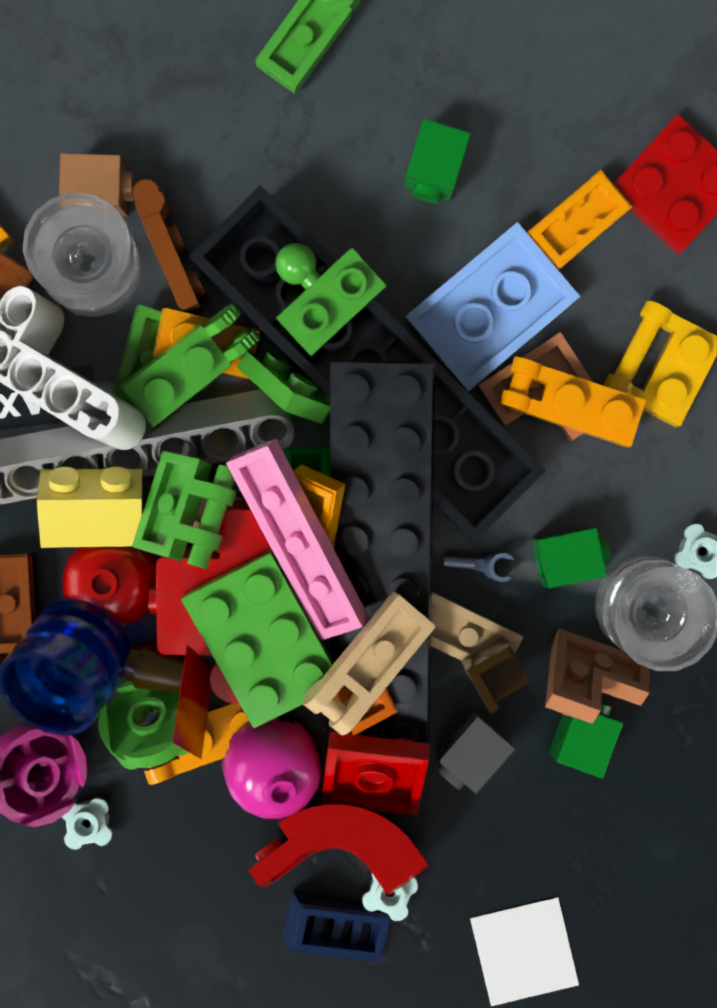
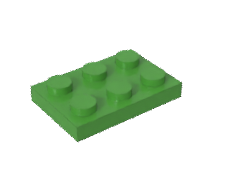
(259, 637)

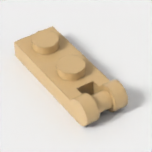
(369, 663)

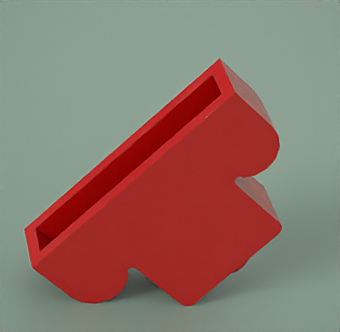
(175, 628)

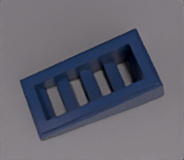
(314, 943)

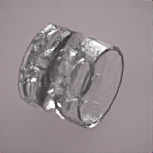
(57, 247)
(678, 629)

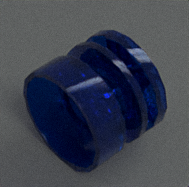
(65, 667)

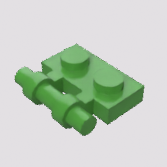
(173, 506)

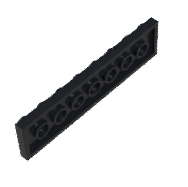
(385, 526)

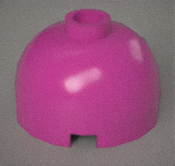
(272, 768)
(39, 775)

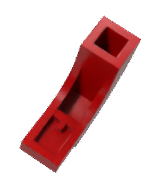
(372, 838)

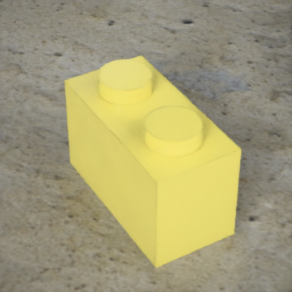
(89, 507)

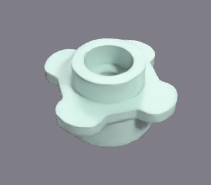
(688, 553)
(97, 813)
(396, 905)

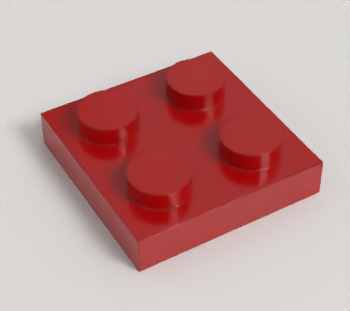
(673, 184)
(375, 772)

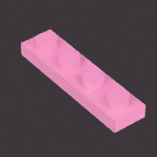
(298, 539)

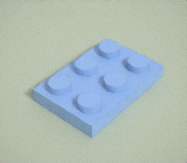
(492, 307)

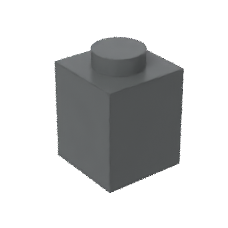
(473, 752)

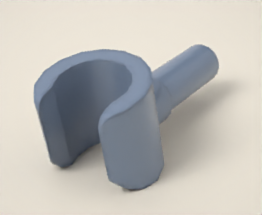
(481, 564)

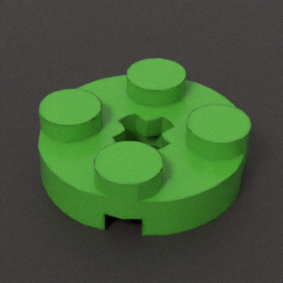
(135, 744)

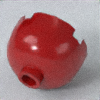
(112, 580)

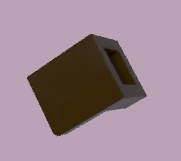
(495, 673)

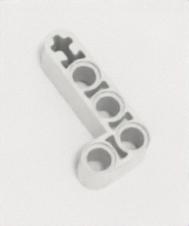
(27, 335)

